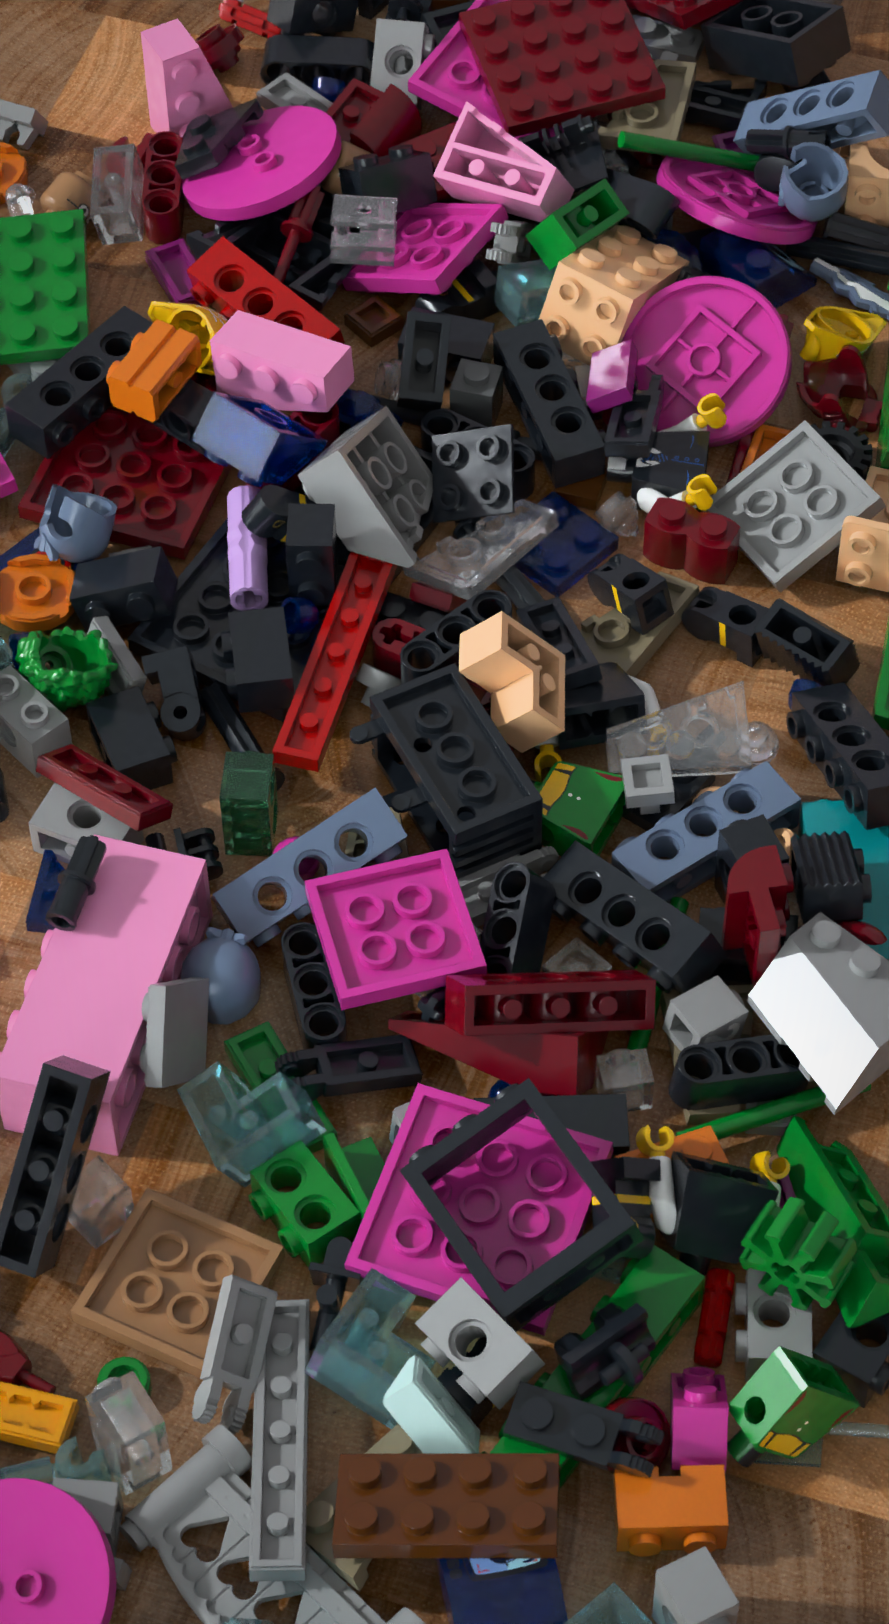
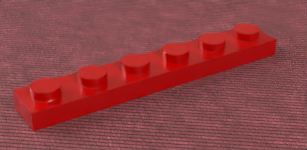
(333, 663)

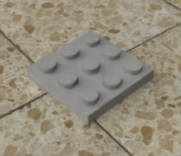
(794, 504)

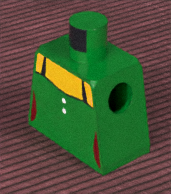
(579, 806)
(787, 1407)

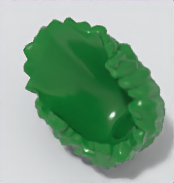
(77, 664)

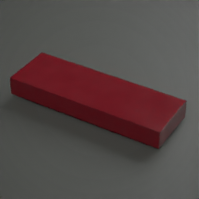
(104, 787)

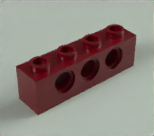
(549, 1002)

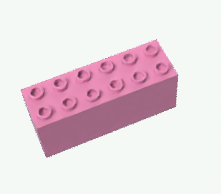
(94, 979)

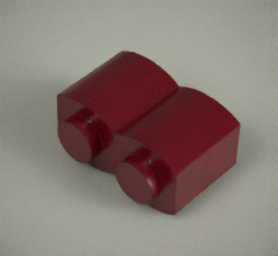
(691, 540)

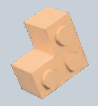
(522, 677)

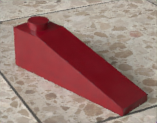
(552, 1061)

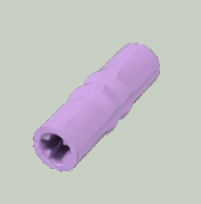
(245, 555)

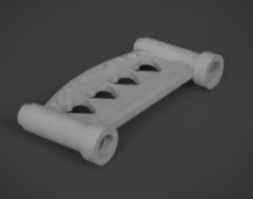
(211, 1492)

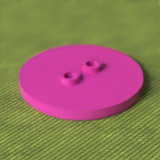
(270, 166)
(732, 202)
(710, 340)
(52, 1558)

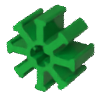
(798, 1253)

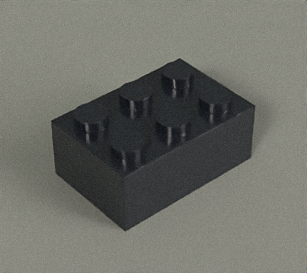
(776, 39)

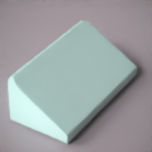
(430, 1412)

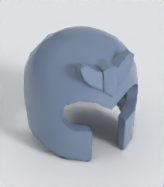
(816, 184)
(75, 525)
(231, 974)

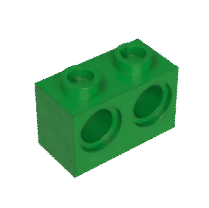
(313, 1200)

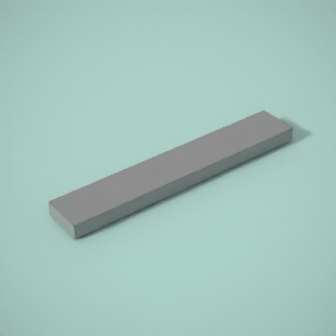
(281, 1449)

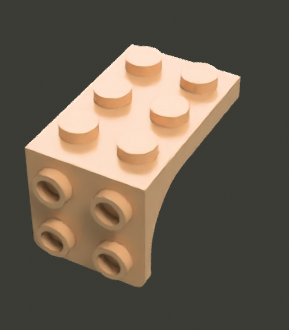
(867, 186)
(604, 288)
(865, 542)

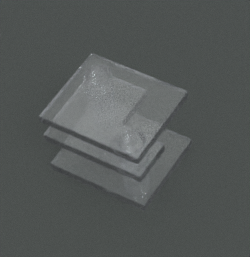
(377, 234)

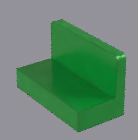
(354, 1168)

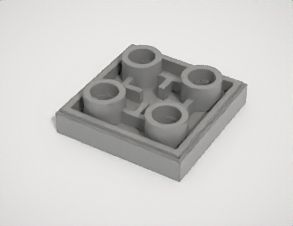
(175, 1031)

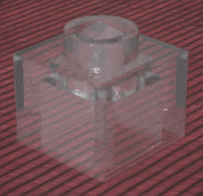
(626, 1073)

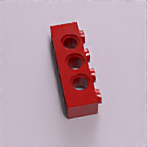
(228, 268)

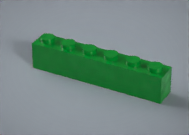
(670, 1296)

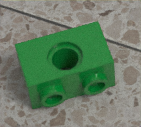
(577, 223)

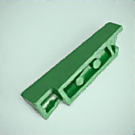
(837, 1183)

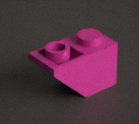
(698, 1418)

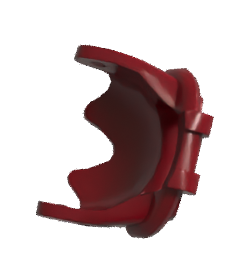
(837, 378)

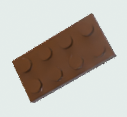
(447, 1505)

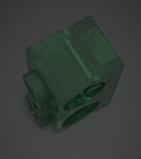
(249, 803)

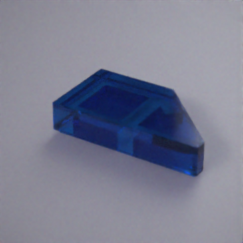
(44, 893)

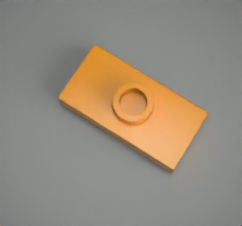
(35, 1417)

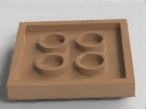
(166, 1277)

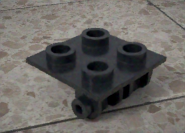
(574, 153)
(473, 474)

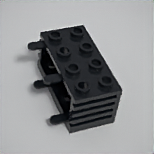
(454, 771)

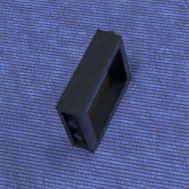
(570, 1266)

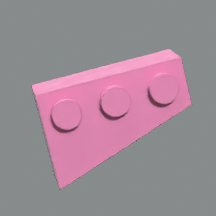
(178, 79)
(494, 168)
(280, 364)

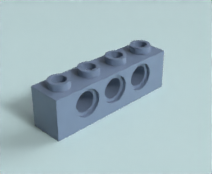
(849, 108)
(366, 816)
(692, 856)

